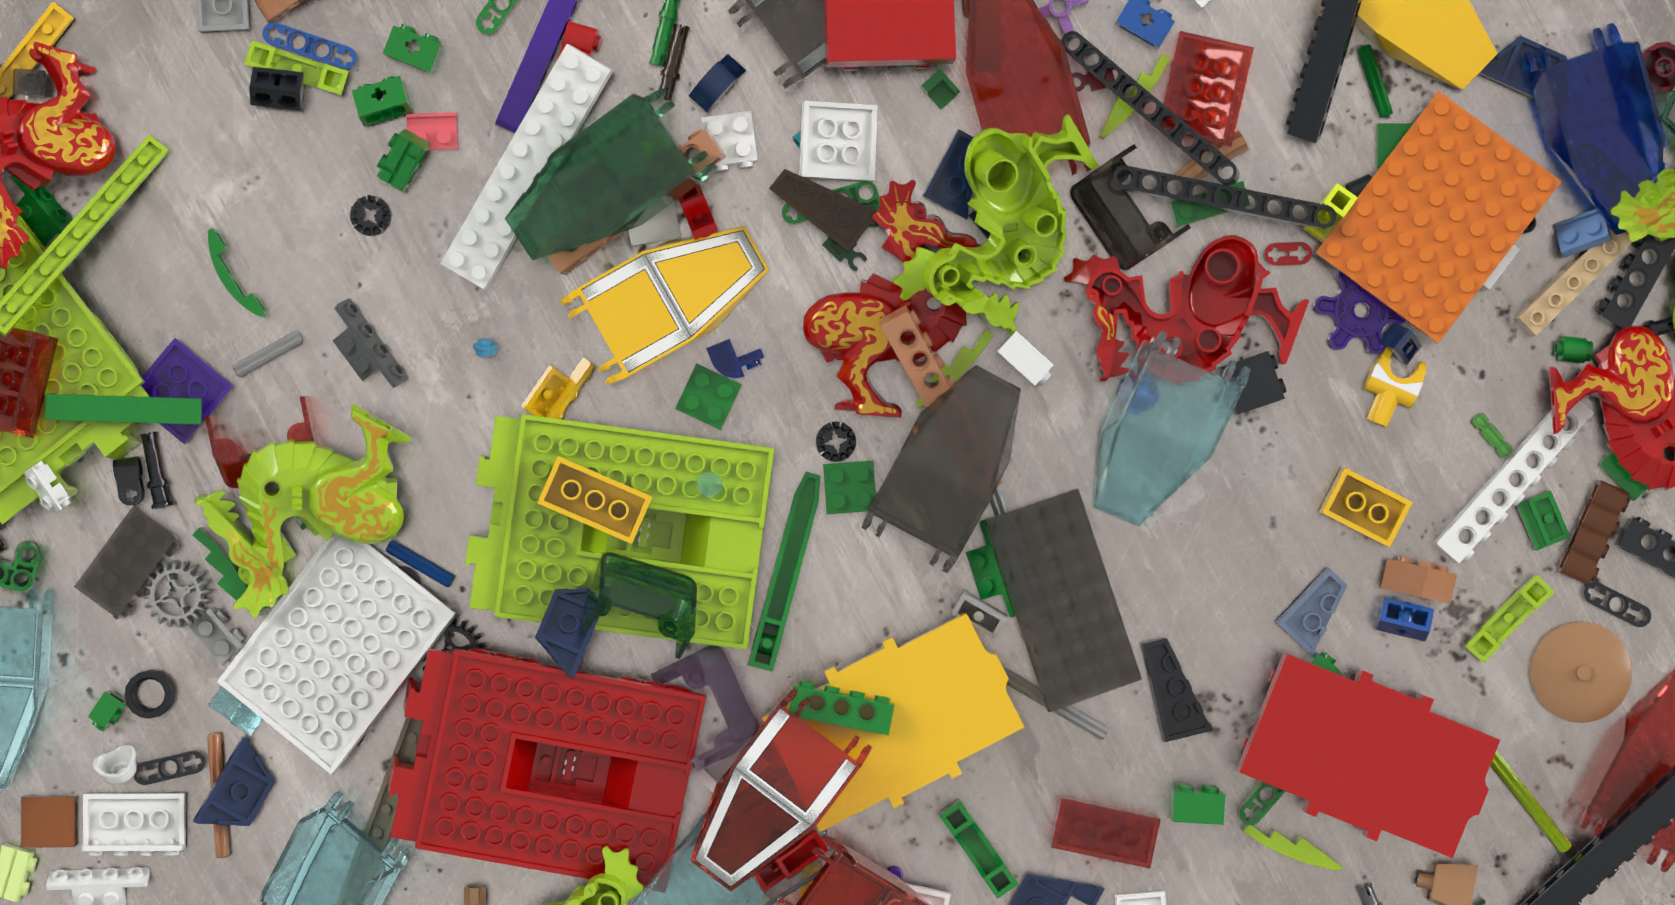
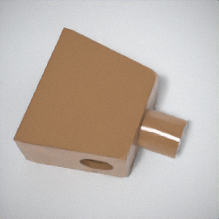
(1450, 884)

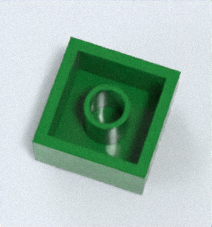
(1196, 805)

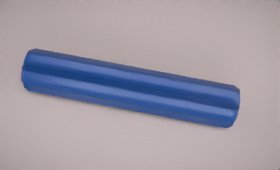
(420, 563)

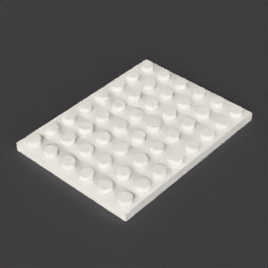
(336, 649)

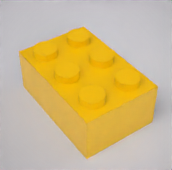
(1365, 507)

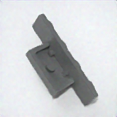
(364, 348)

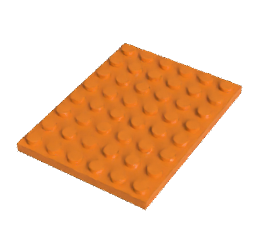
(1438, 217)

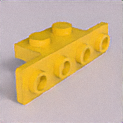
(556, 390)

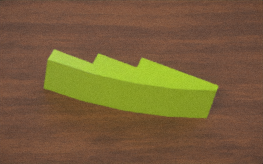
(1121, 110)
(963, 360)
(1298, 850)

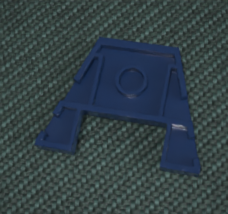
(1048, 890)

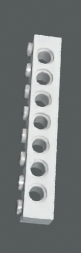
(1449, 540)

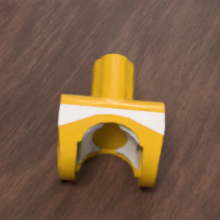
(1391, 389)

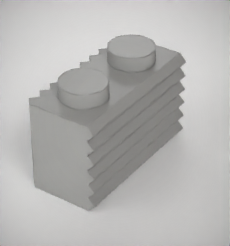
(980, 614)

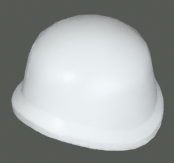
(117, 765)

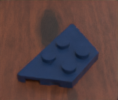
(1509, 65)
(563, 628)
(237, 790)

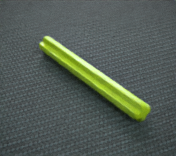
(1530, 803)

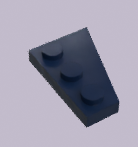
(948, 184)

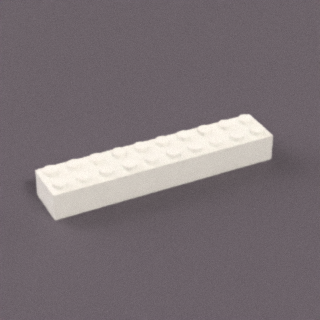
(549, 124)

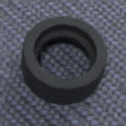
(131, 687)

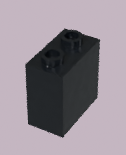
(1262, 385)

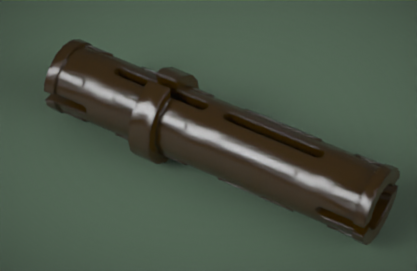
(673, 60)

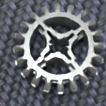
(180, 604)

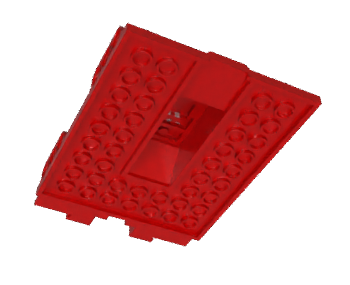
(543, 764)

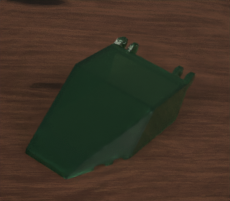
(605, 180)

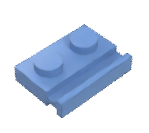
(1582, 233)

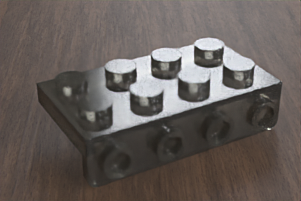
(126, 563)

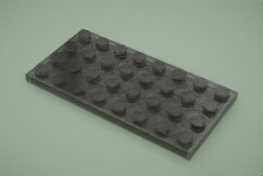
(1062, 600)

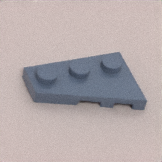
(1311, 612)

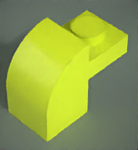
(1341, 201)

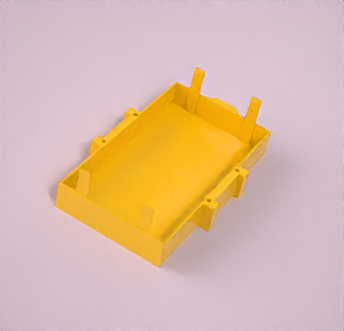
(945, 708)

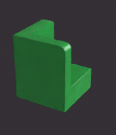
(940, 89)

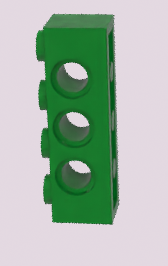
(878, 723)

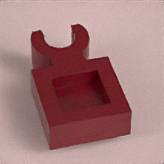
(1093, 82)

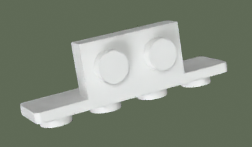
(98, 885)

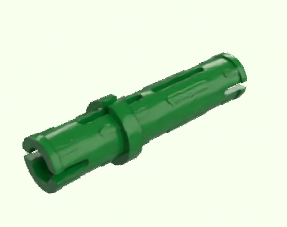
(663, 32)

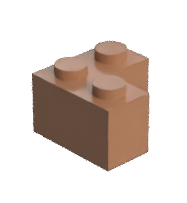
(1419, 580)

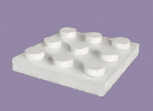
(838, 141)

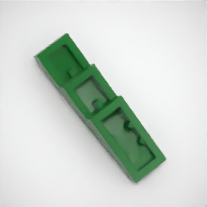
(221, 562)

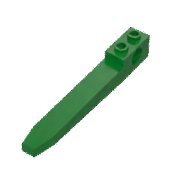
(785, 574)

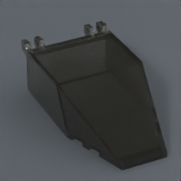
(950, 464)

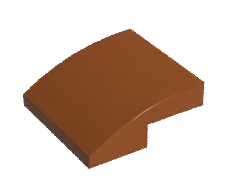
(47, 821)

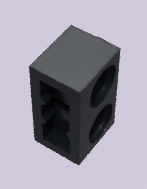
(276, 88)

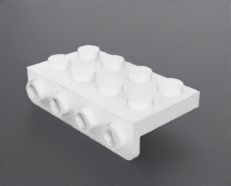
(134, 823)

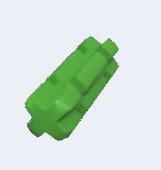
(1492, 435)

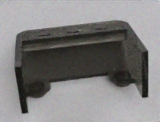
(1116, 216)

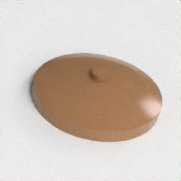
(1580, 672)

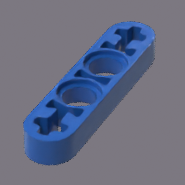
(311, 42)

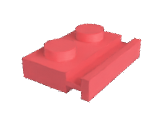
(435, 128)

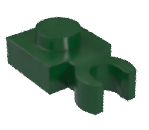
(840, 253)

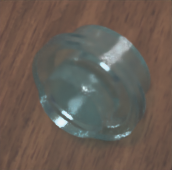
(709, 484)

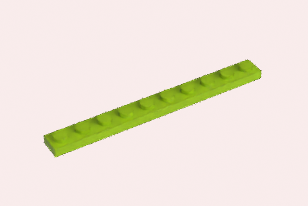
(79, 232)

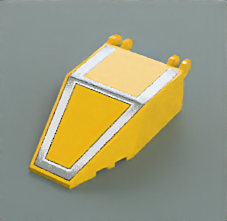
(669, 296)

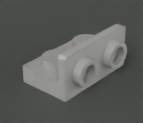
(217, 635)

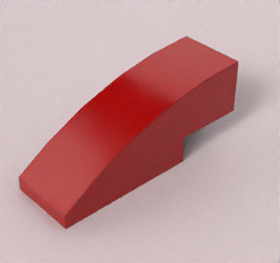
(790, 863)

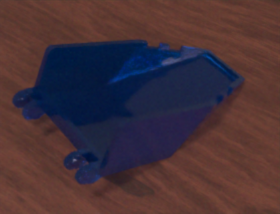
(1601, 118)

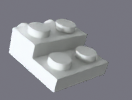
(735, 137)

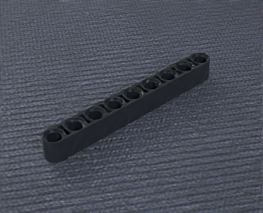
(1158, 117)
(1236, 196)

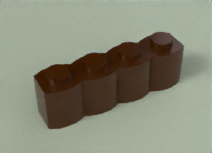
(1592, 532)

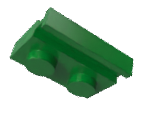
(1543, 520)

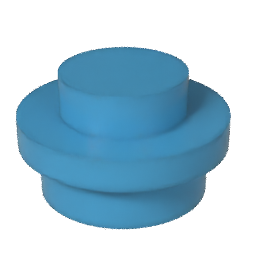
(485, 347)

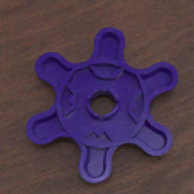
(1348, 323)

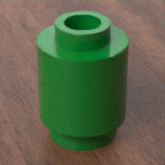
(1573, 349)

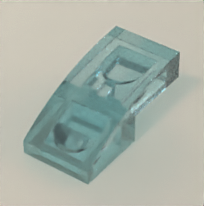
(234, 711)

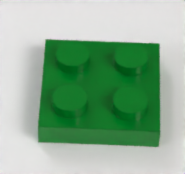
(708, 396)
(849, 486)

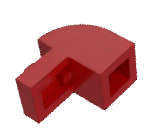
(698, 213)

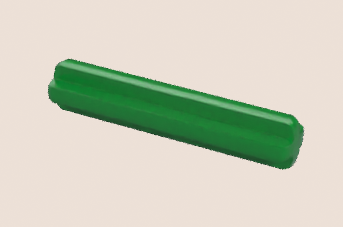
(1375, 80)

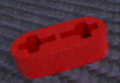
(1287, 247)

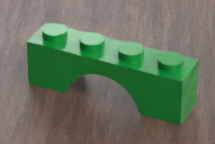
(978, 848)

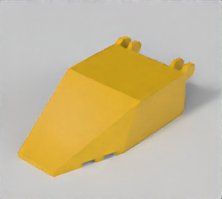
(1430, 36)

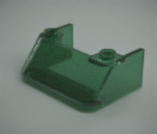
(645, 591)

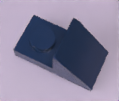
(1401, 342)

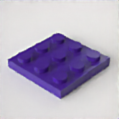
(185, 375)

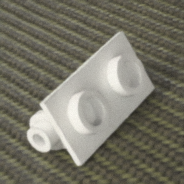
(51, 498)

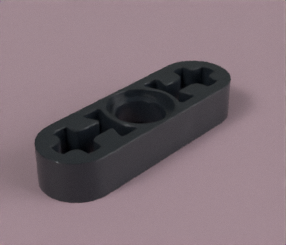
(1636, 606)
(153, 778)

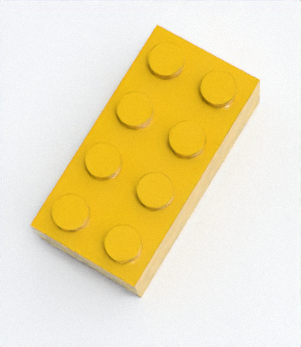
(594, 499)

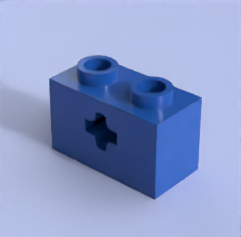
(1150, 34)
(1405, 619)

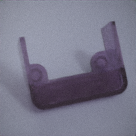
(713, 668)

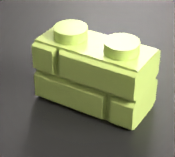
(14, 870)

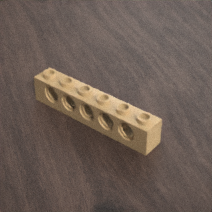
(1570, 283)

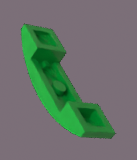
(217, 248)

